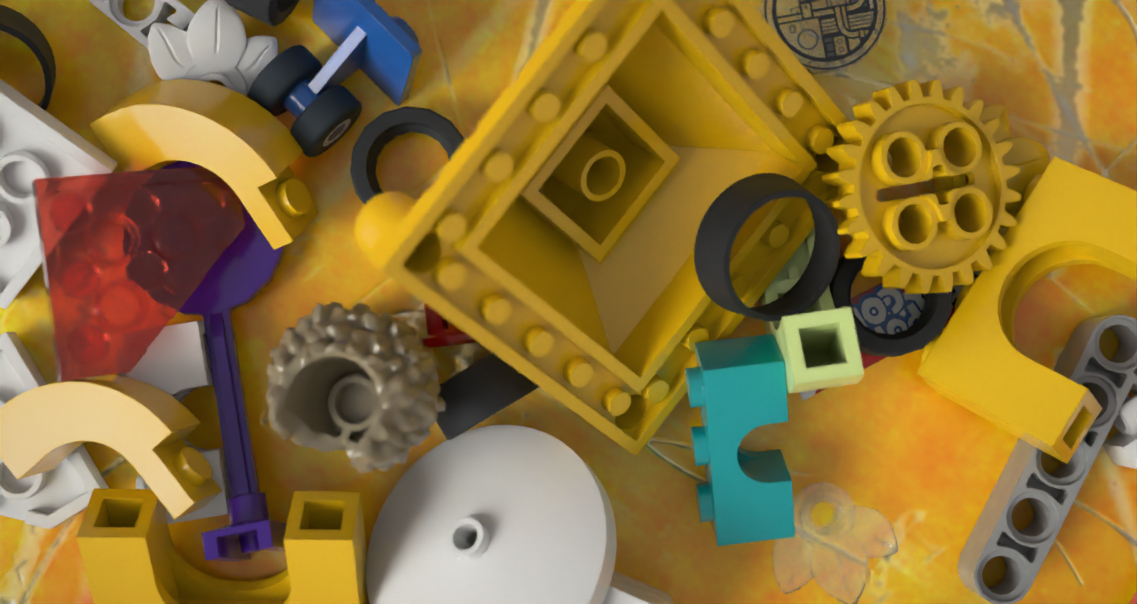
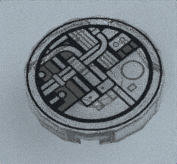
(827, 33)

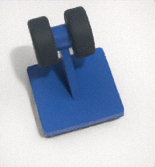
(322, 107)

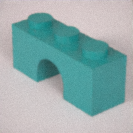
(738, 389)

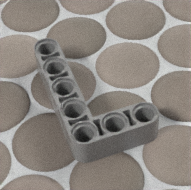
(1053, 492)

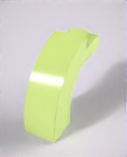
(818, 343)

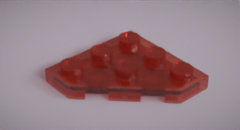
(126, 258)

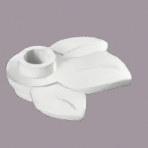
(211, 48)

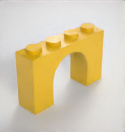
(975, 362)
(135, 562)

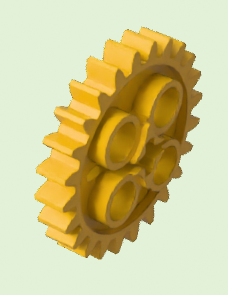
(913, 125)

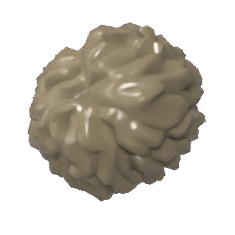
(354, 384)

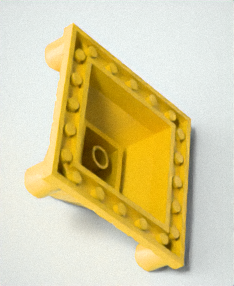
(583, 196)

